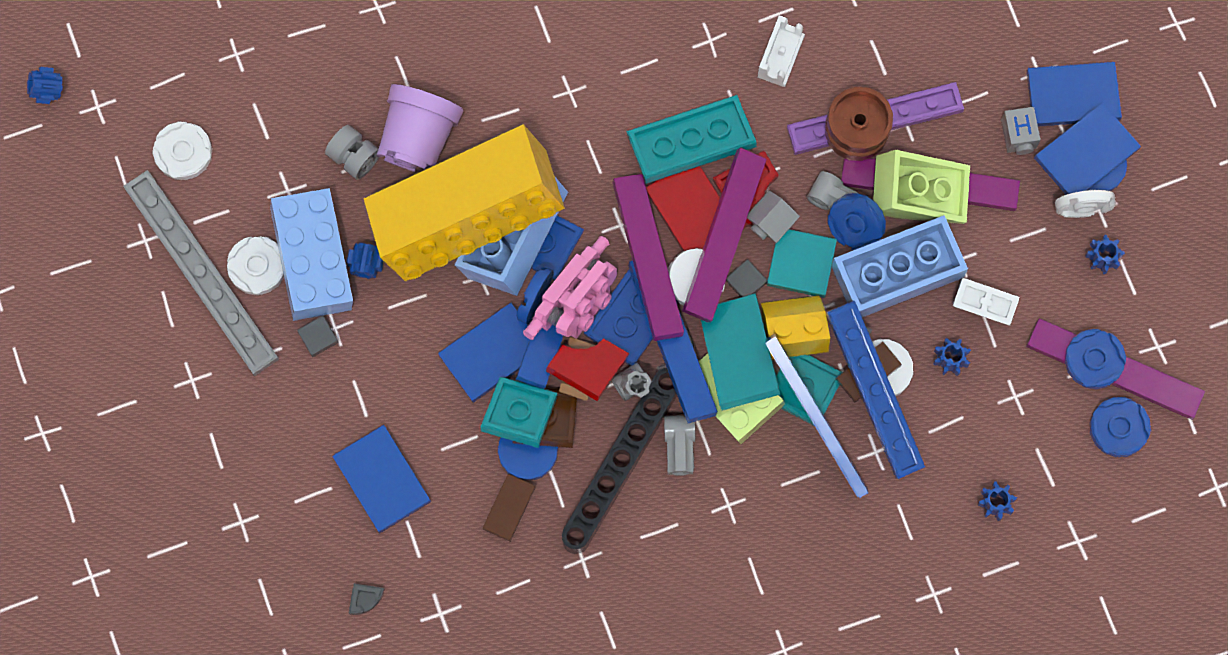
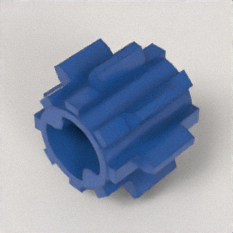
(44, 85)
(1104, 245)
(364, 261)
(954, 349)
(1000, 509)

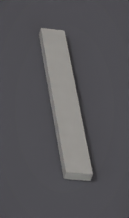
(201, 273)

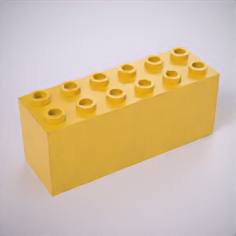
(463, 203)

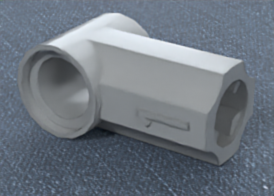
(827, 190)
(632, 382)
(679, 441)

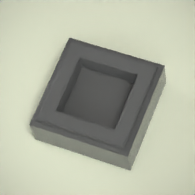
(746, 279)
(317, 336)

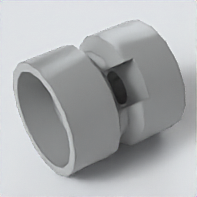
(350, 149)

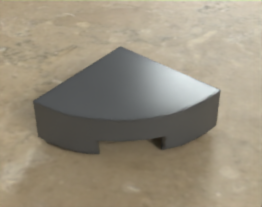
(364, 598)

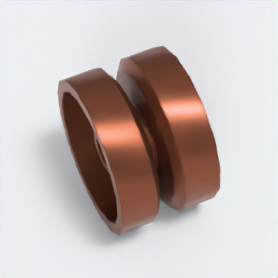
(874, 118)

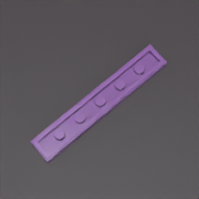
(906, 110)

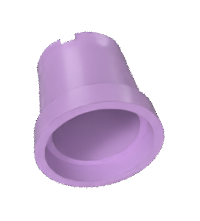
(416, 127)

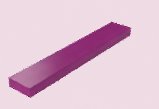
(983, 189)
(724, 235)
(648, 257)
(1135, 378)

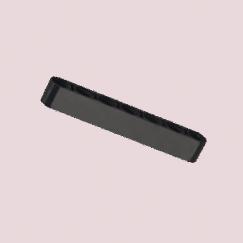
(616, 474)

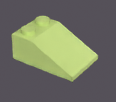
(921, 187)
(743, 419)

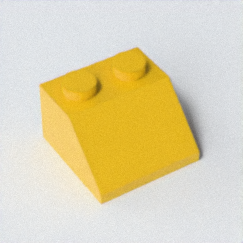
(798, 325)

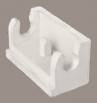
(781, 52)
(986, 301)

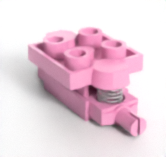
(576, 294)

